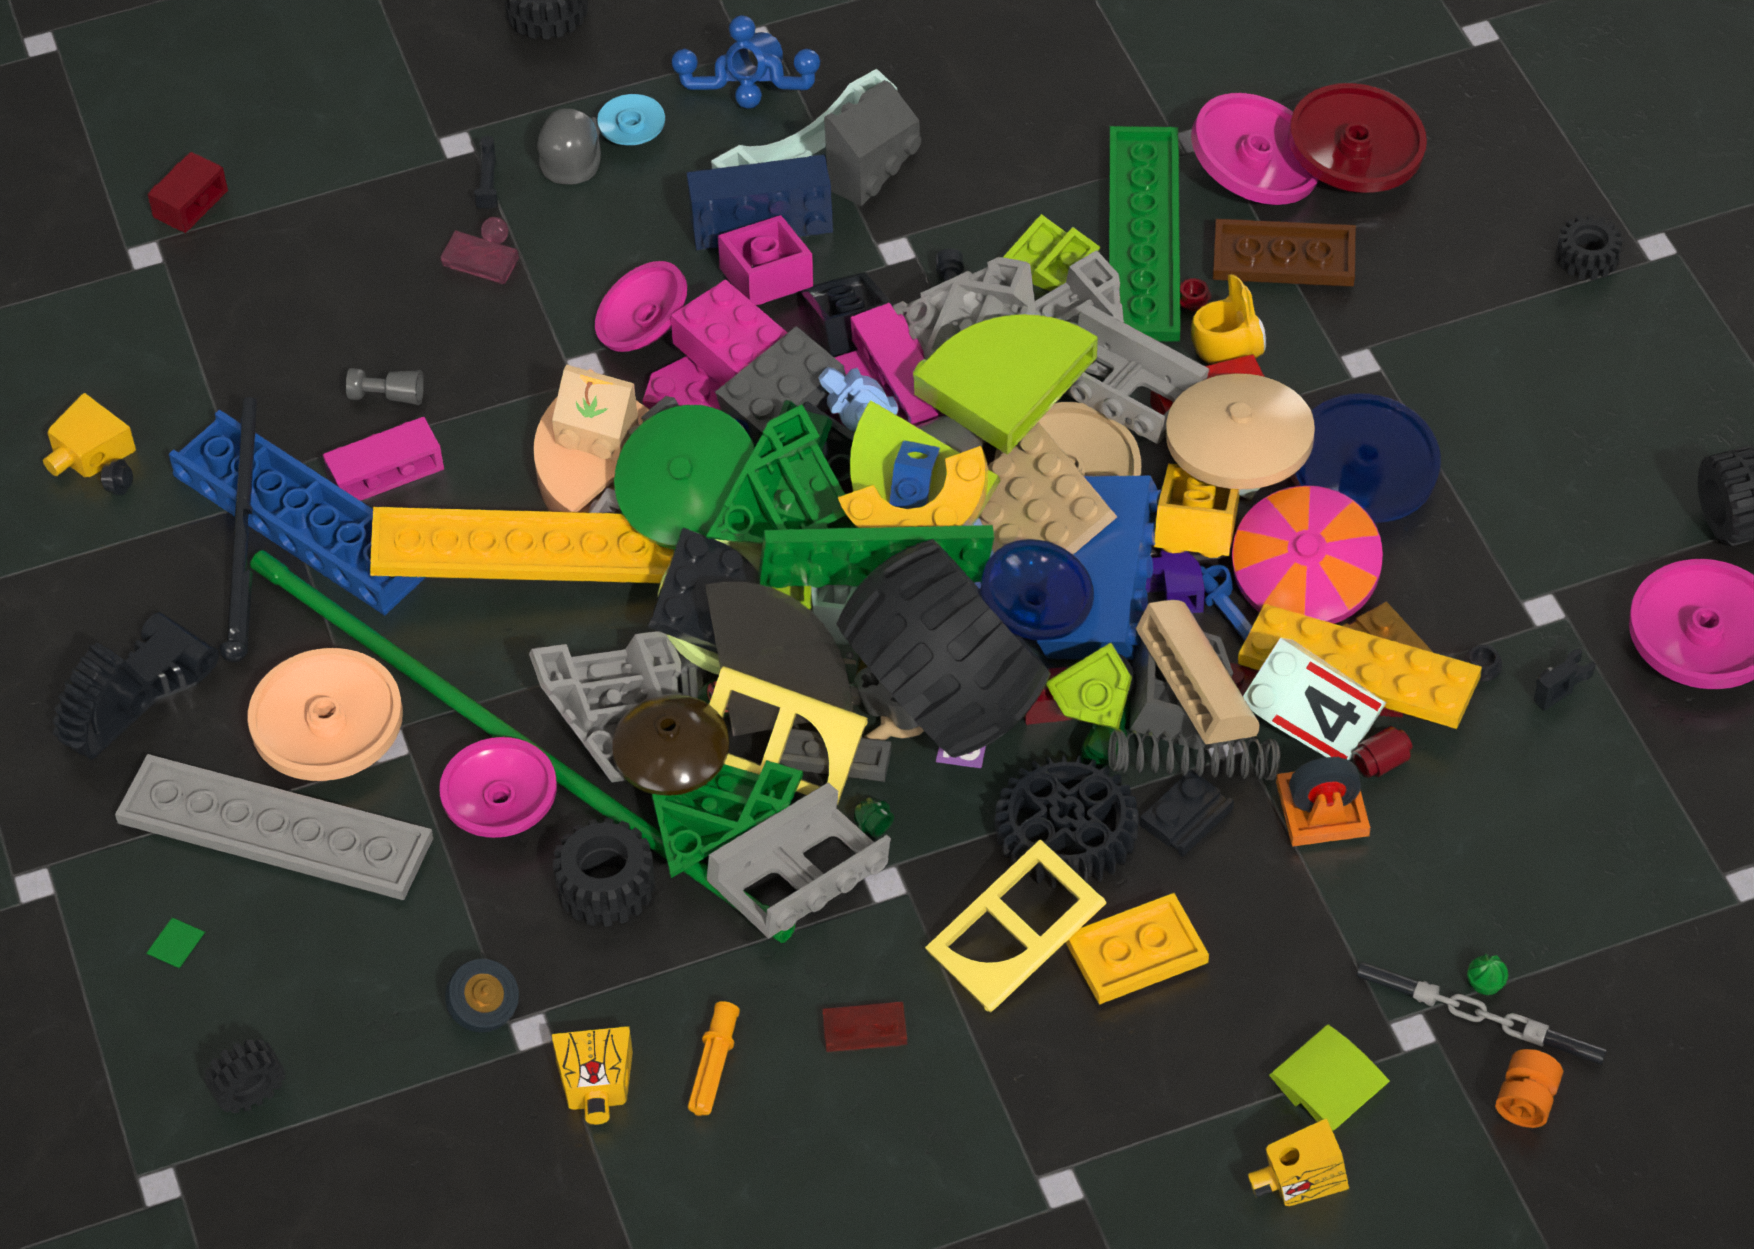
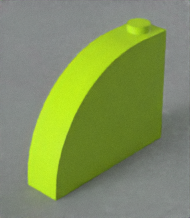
(1005, 374)
(878, 444)

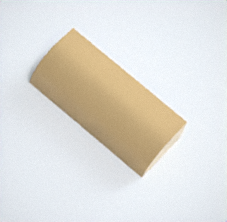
(1196, 673)

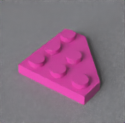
(685, 383)

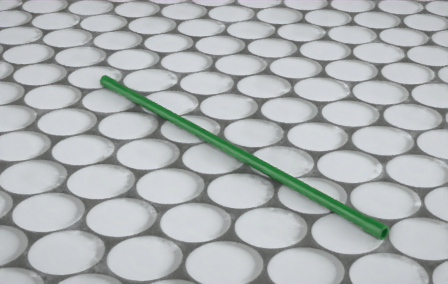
(280, 575)

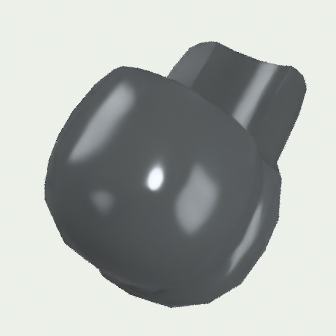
(569, 147)

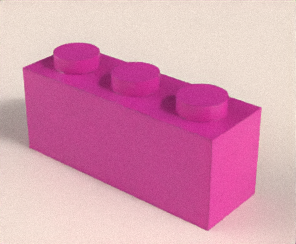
(385, 460)

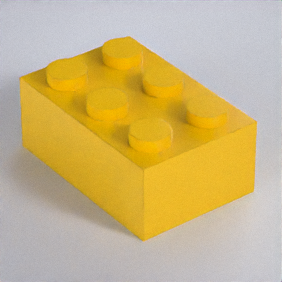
(1195, 515)

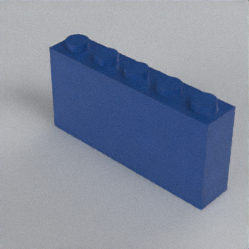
(1118, 567)

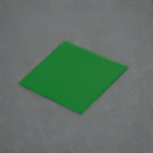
(175, 942)

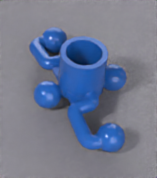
(737, 66)

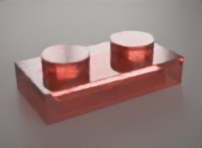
(864, 1026)

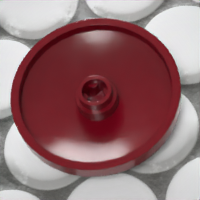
(1357, 137)

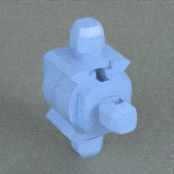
(852, 394)

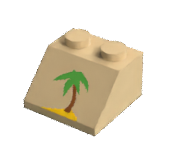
(594, 412)

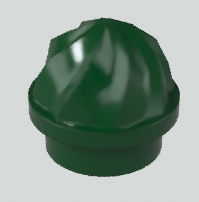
(873, 816)

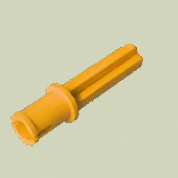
(717, 1044)

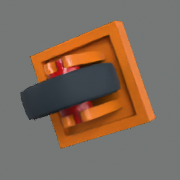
(1323, 802)

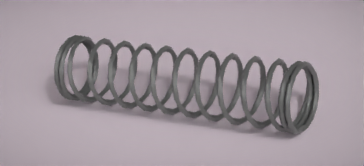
(1123, 755)

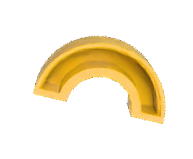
(954, 506)

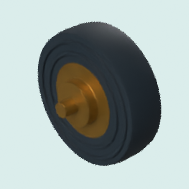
(482, 995)

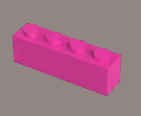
(892, 358)

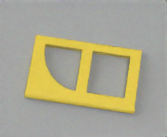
(837, 726)
(997, 980)

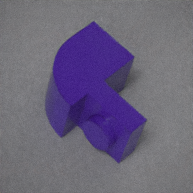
(1178, 578)

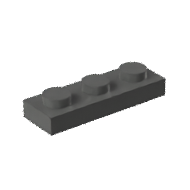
(809, 753)

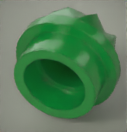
(1487, 974)

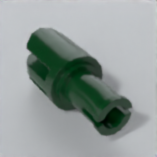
(1097, 741)

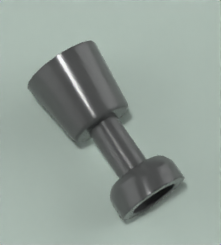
(398, 386)

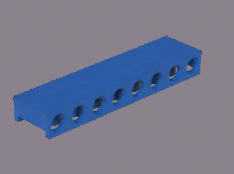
(292, 509)

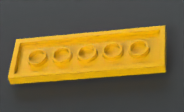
(1399, 674)

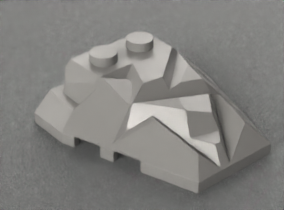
(602, 687)

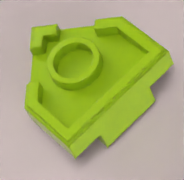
(1093, 688)

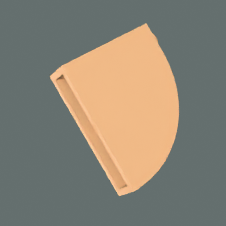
(570, 477)

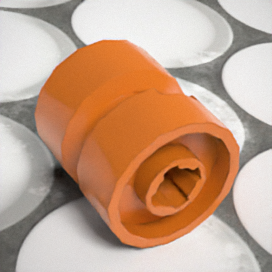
(1529, 1088)

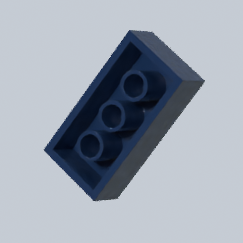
(759, 191)

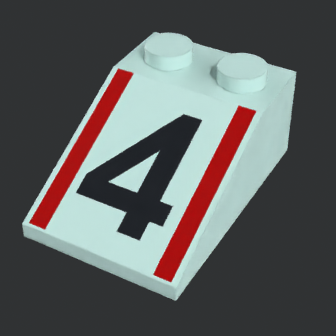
(1312, 700)

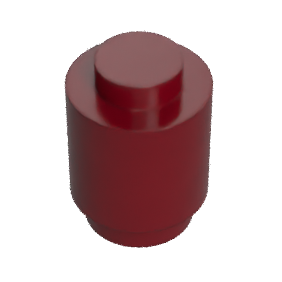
(1382, 752)

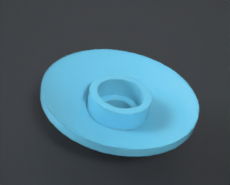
(631, 119)

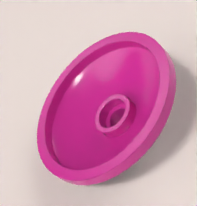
(640, 306)
(496, 772)

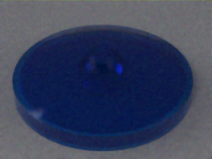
(1373, 454)

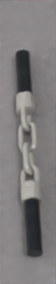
(1533, 1032)

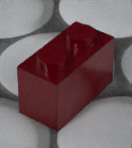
(187, 192)

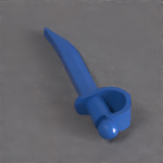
(1219, 595)

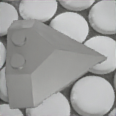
(1090, 282)
(968, 299)

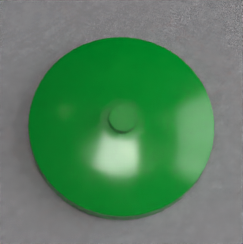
(680, 471)

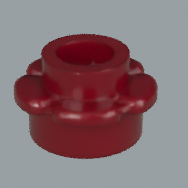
(1194, 294)

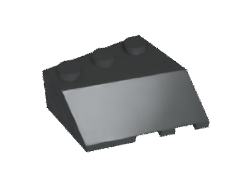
(869, 142)
(1156, 705)

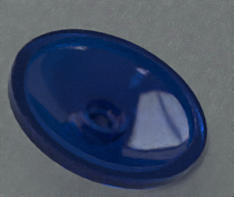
(1038, 574)

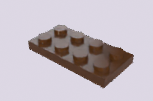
(1285, 252)

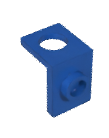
(912, 476)

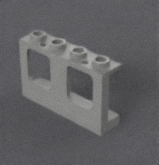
(1135, 363)
(779, 848)

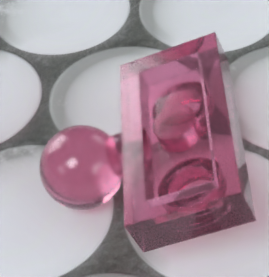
(482, 256)

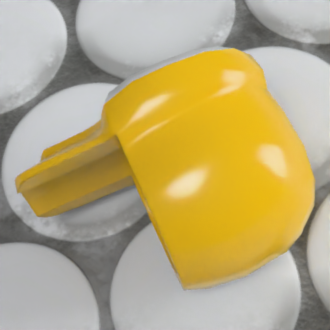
(1228, 327)

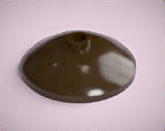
(673, 759)

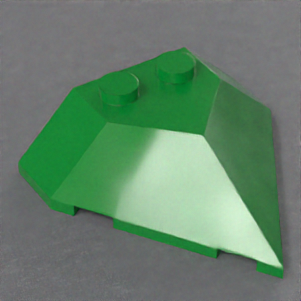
(782, 485)
(721, 811)

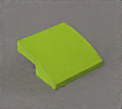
(1050, 252)
(1329, 1077)

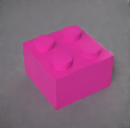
(766, 260)

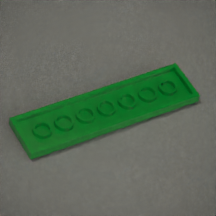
(1146, 227)

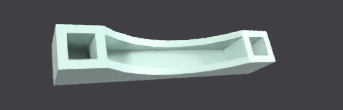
(807, 141)

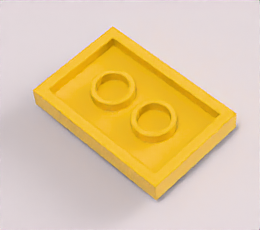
(1137, 948)

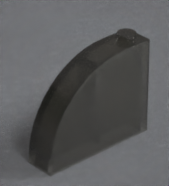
(780, 643)

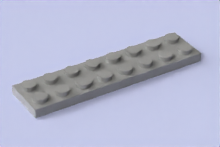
(275, 826)

